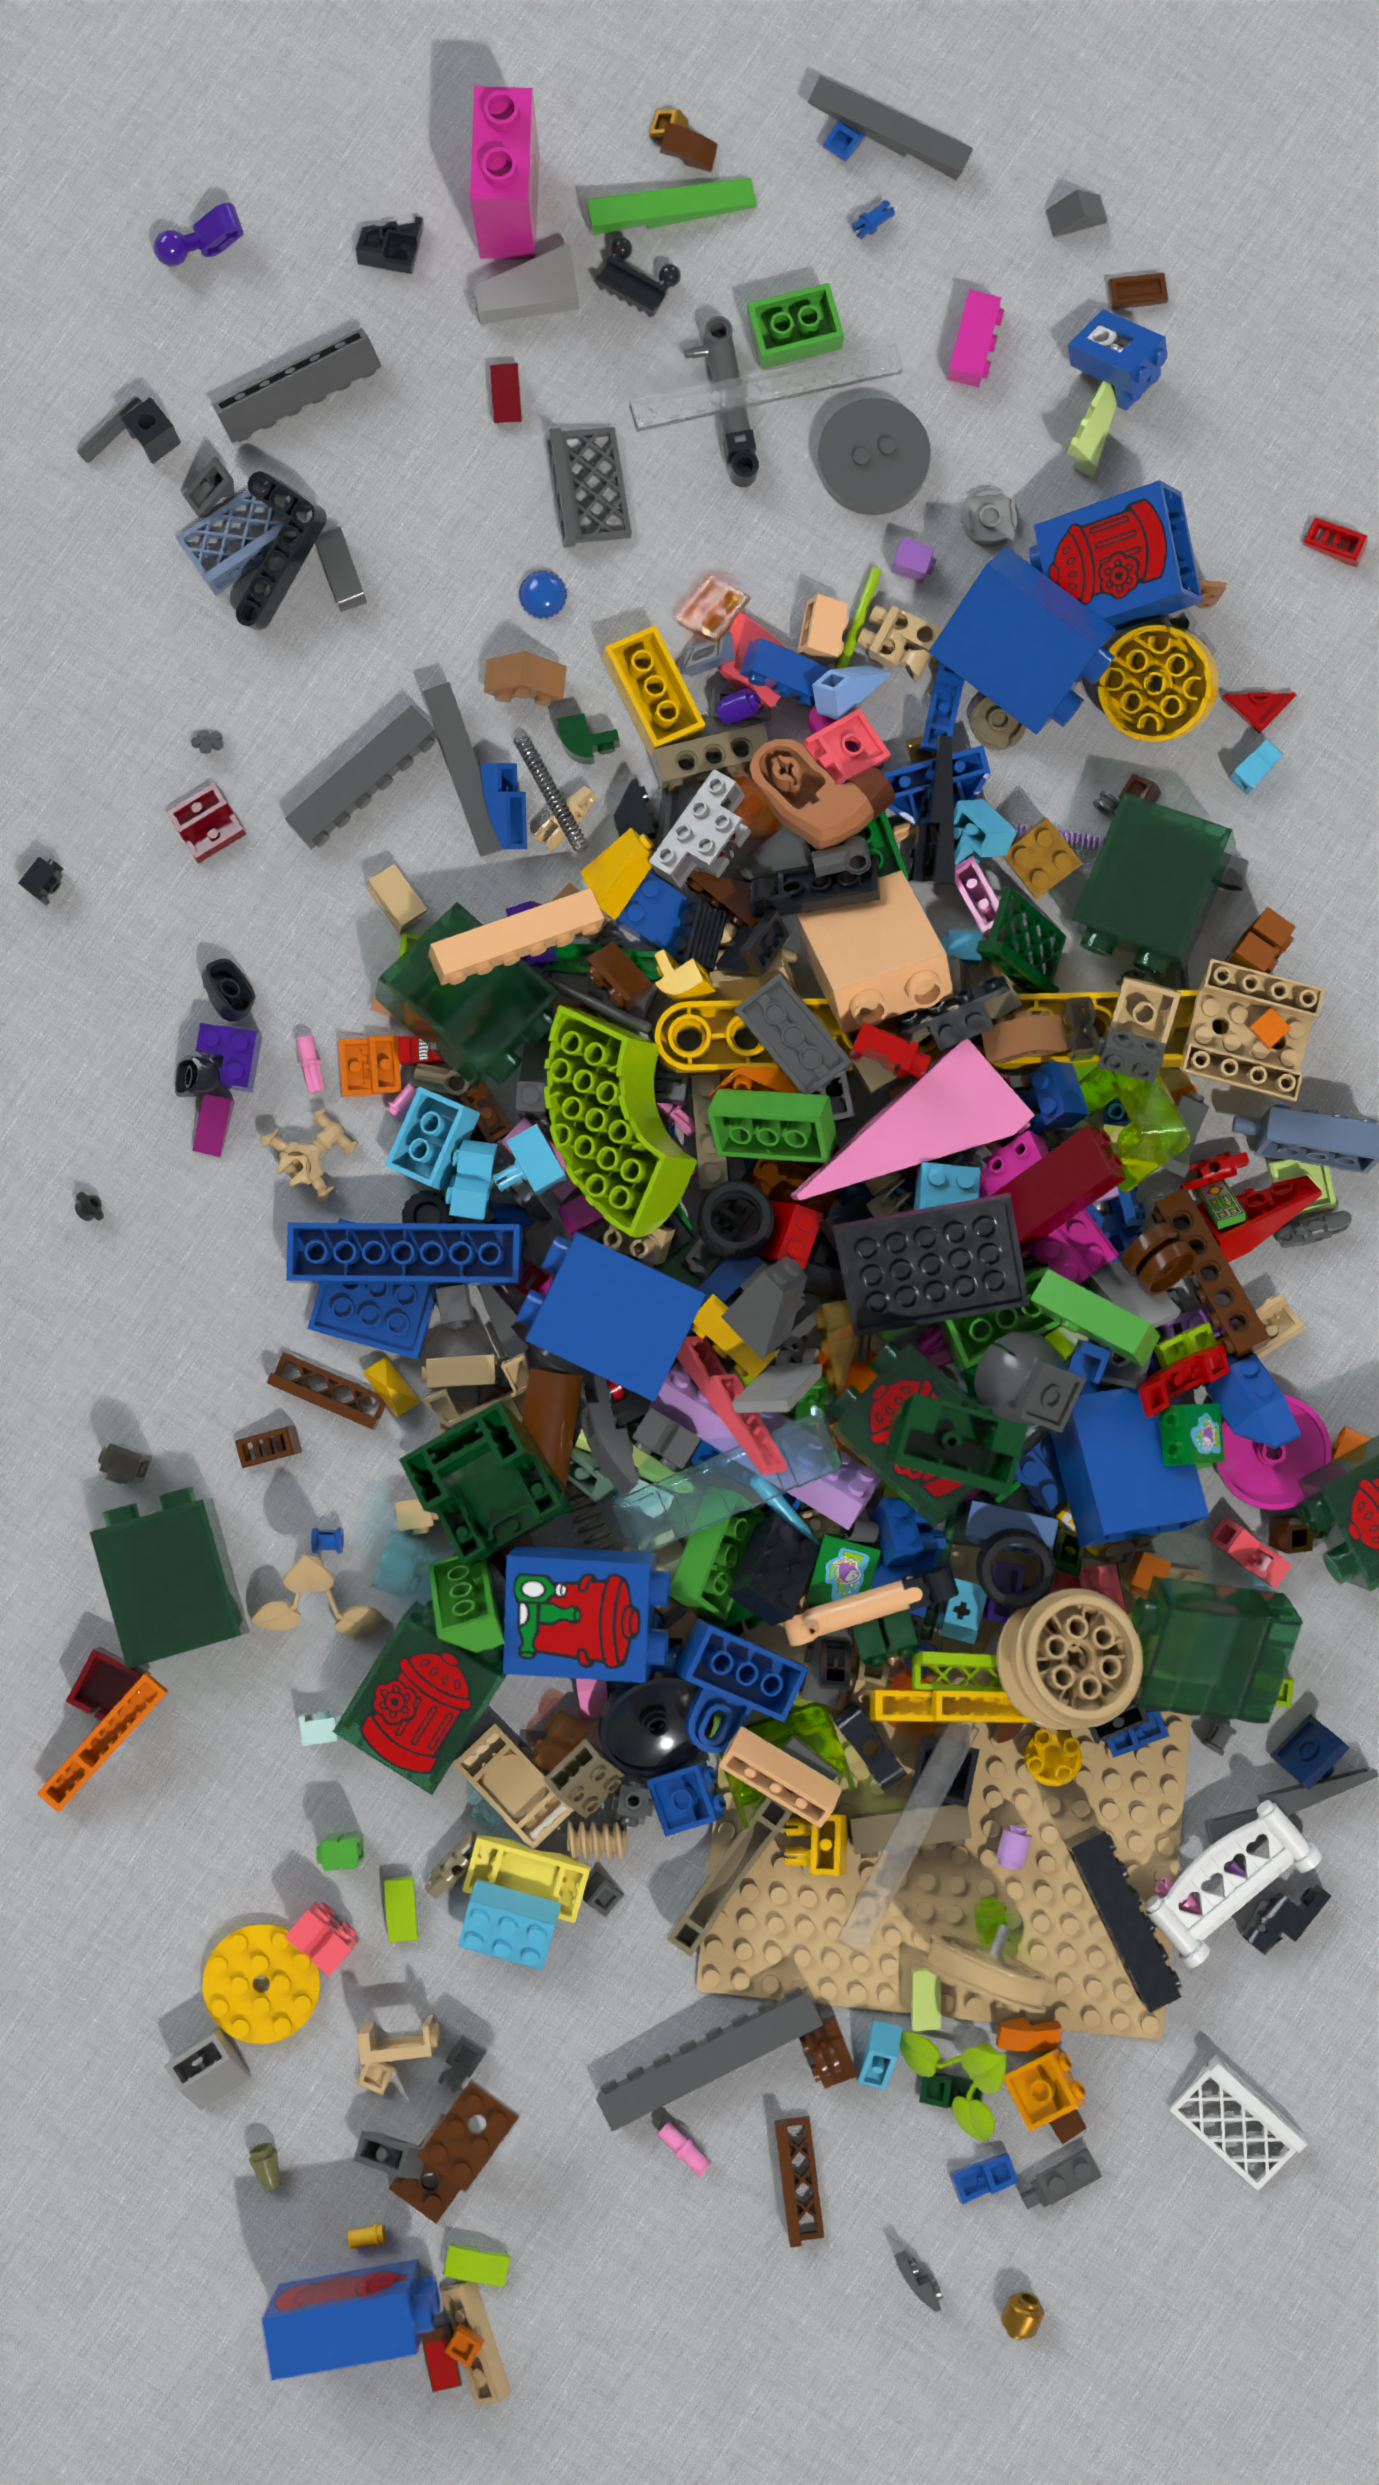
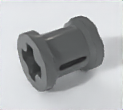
(1218, 1736)

